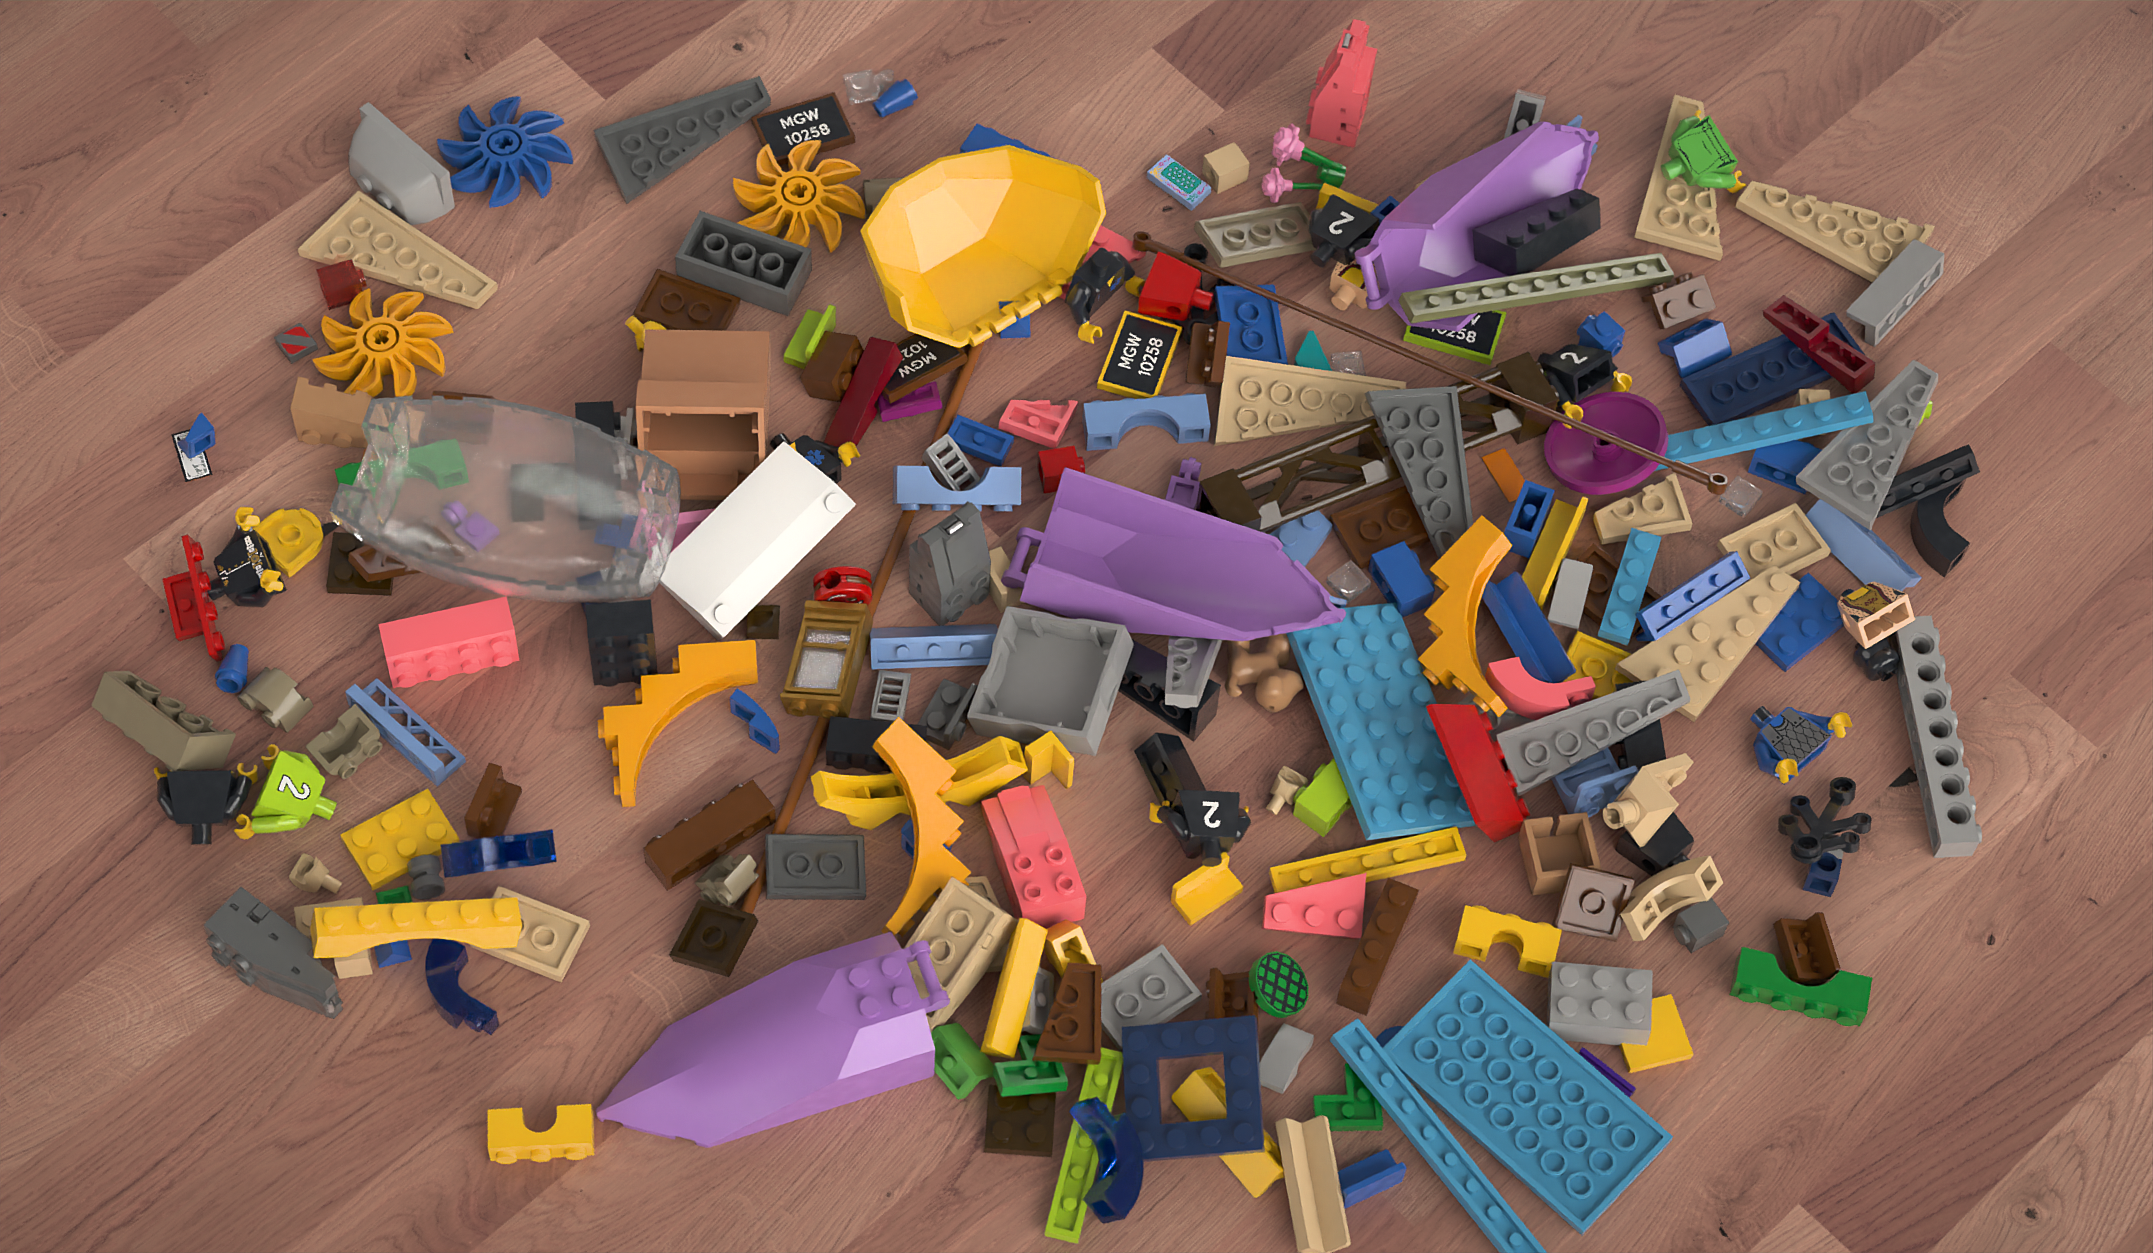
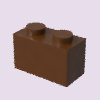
(832, 366)

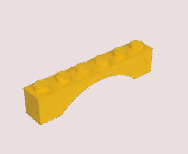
(351, 929)

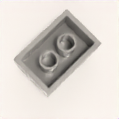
(1599, 1003)

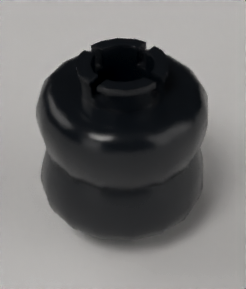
(1877, 660)

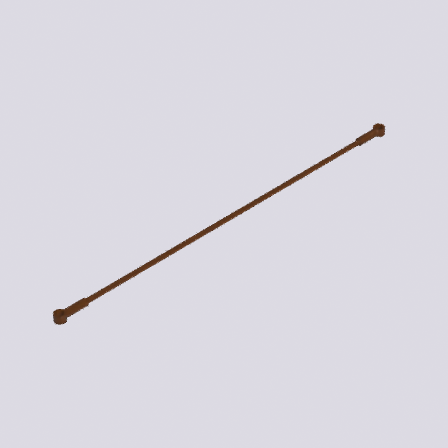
(1715, 482)

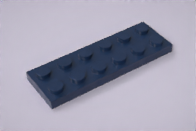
(1758, 377)

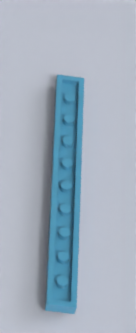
(1434, 1140)

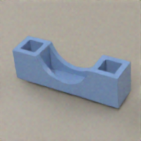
(1182, 416)
(917, 487)

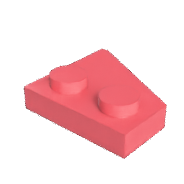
(1038, 420)

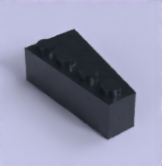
(1537, 233)
(1145, 685)

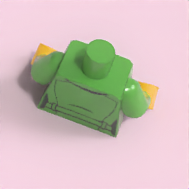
(1702, 155)

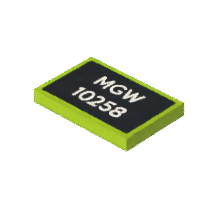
(1474, 341)

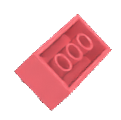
(449, 642)

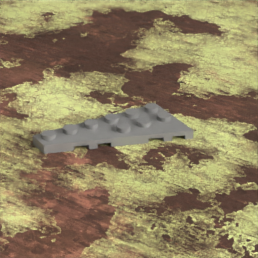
(1863, 460)

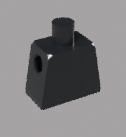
(1664, 849)

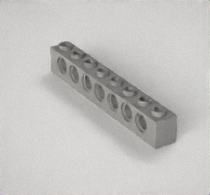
(1945, 836)

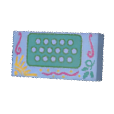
(1178, 182)

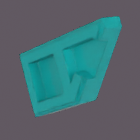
(1311, 354)

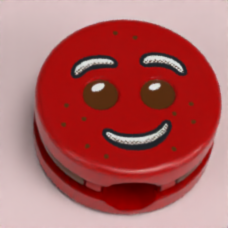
(843, 584)

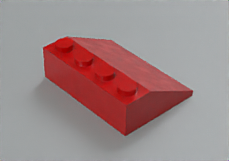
(1479, 769)

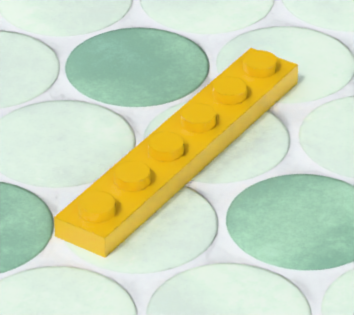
(1376, 860)

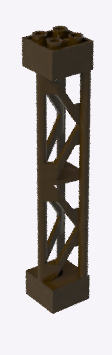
(1229, 500)

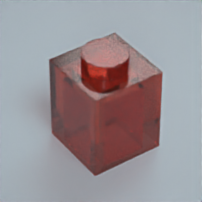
(340, 283)

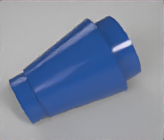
(895, 98)
(233, 669)

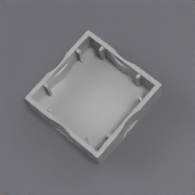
(1051, 678)

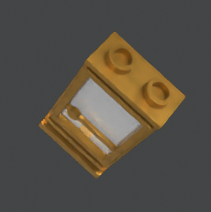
(827, 659)

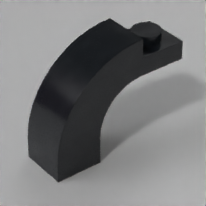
(1931, 533)

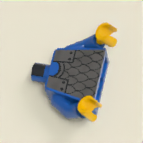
(1793, 739)

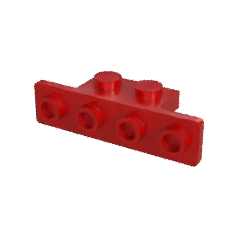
(189, 602)

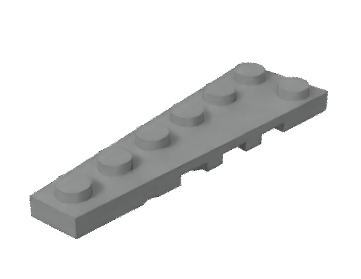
(1188, 669)
(1573, 735)

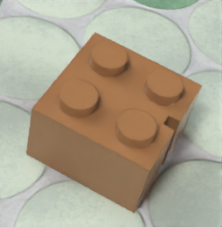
(1549, 857)

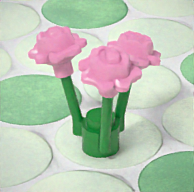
(1288, 146)

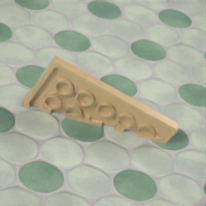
(1674, 211)
(1838, 231)
(395, 253)
(1281, 399)
(1714, 640)

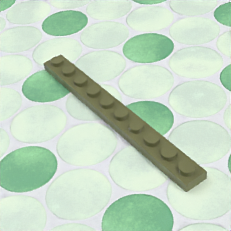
(1535, 288)

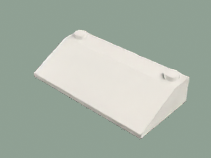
(753, 539)

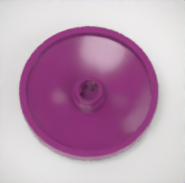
(1599, 466)

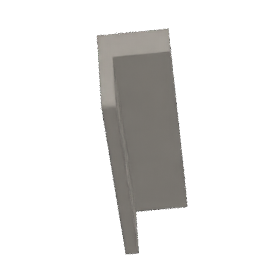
(1897, 290)

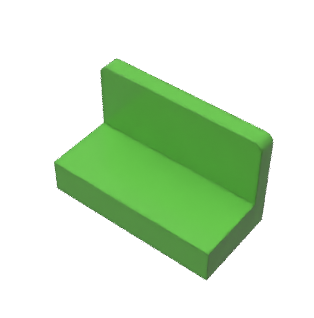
(959, 1059)

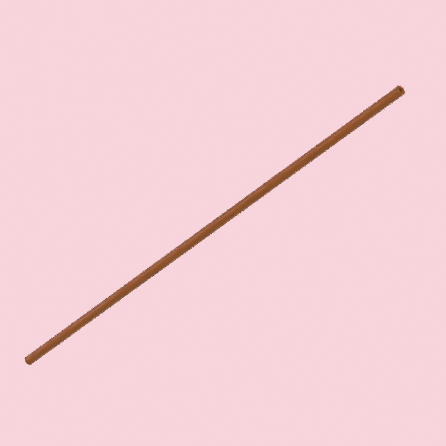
(877, 589)

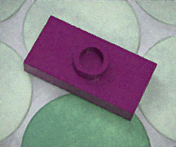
(919, 401)

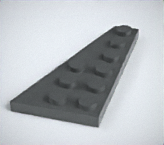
(663, 140)
(1429, 451)

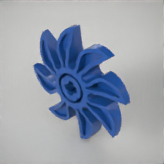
(505, 151)

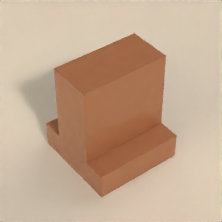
(705, 406)

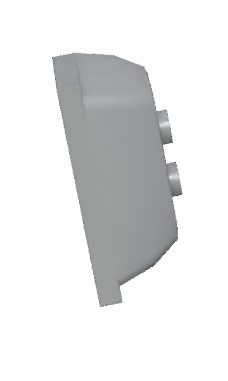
(398, 170)

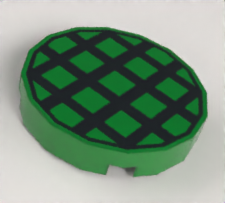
(1278, 984)

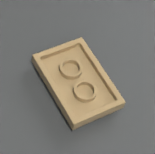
(1778, 540)
(546, 938)

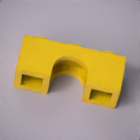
(1535, 942)
(569, 1137)

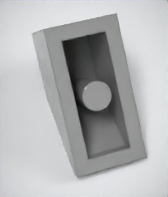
(1525, 111)

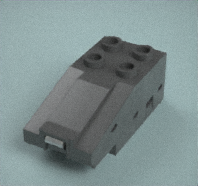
(951, 566)
(270, 954)

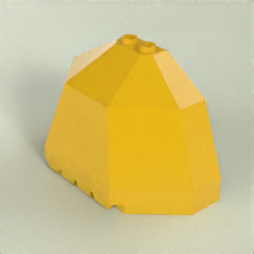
(980, 235)

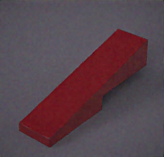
(1813, 337)
(868, 381)

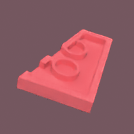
(1319, 909)

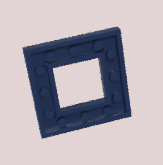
(1229, 1036)

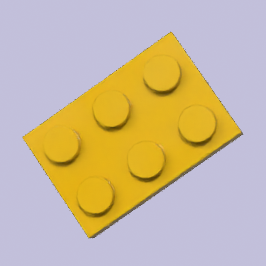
(396, 836)

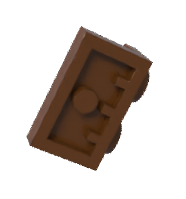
(1207, 354)
(491, 804)

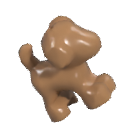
(1274, 685)

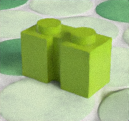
(1322, 800)

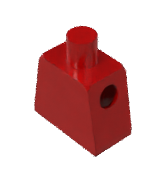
(1172, 289)

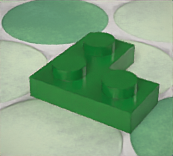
(1029, 1075)
(1353, 1111)

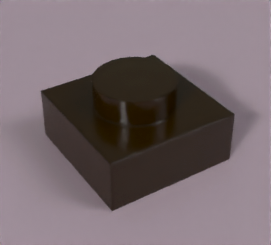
(763, 622)

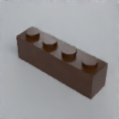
(709, 834)
(1377, 946)

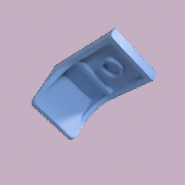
(1592, 783)

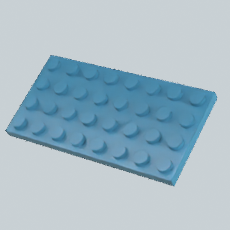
(1378, 723)
(1526, 1096)

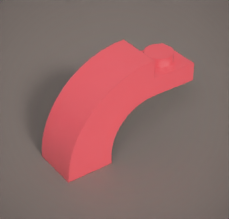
(1533, 697)

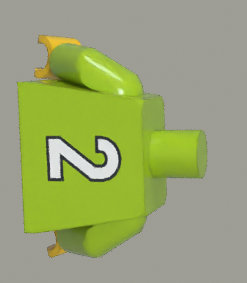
(287, 795)

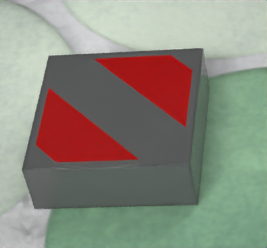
(296, 343)

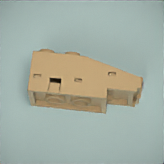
(963, 939)

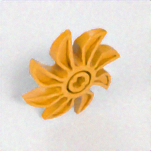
(800, 195)
(383, 344)

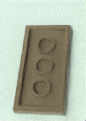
(1256, 234)

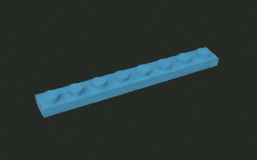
(1769, 429)

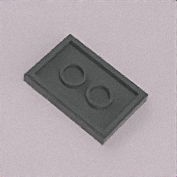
(815, 867)

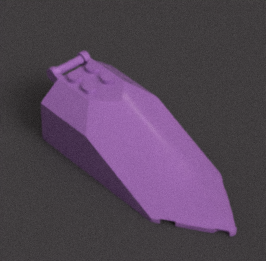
(1431, 233)
(1162, 568)
(787, 1046)

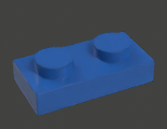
(981, 440)

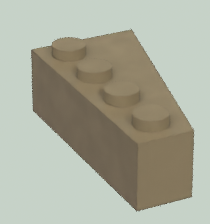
(161, 723)

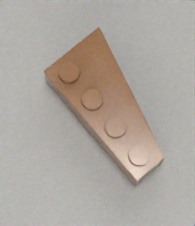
(329, 415)

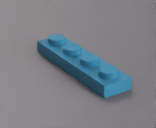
(1629, 586)

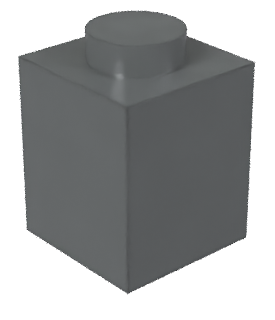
(1700, 925)

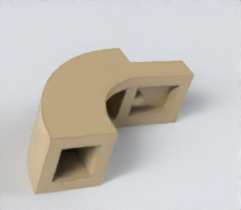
(1668, 891)

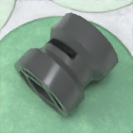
(426, 878)

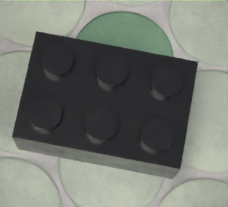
(621, 641)

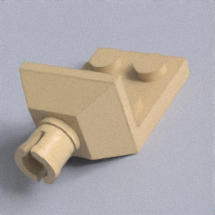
(1646, 798)

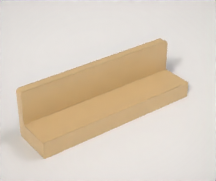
(1313, 1185)

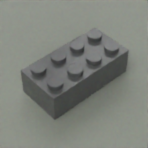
(744, 263)

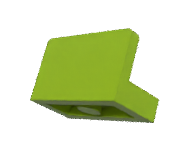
(808, 336)

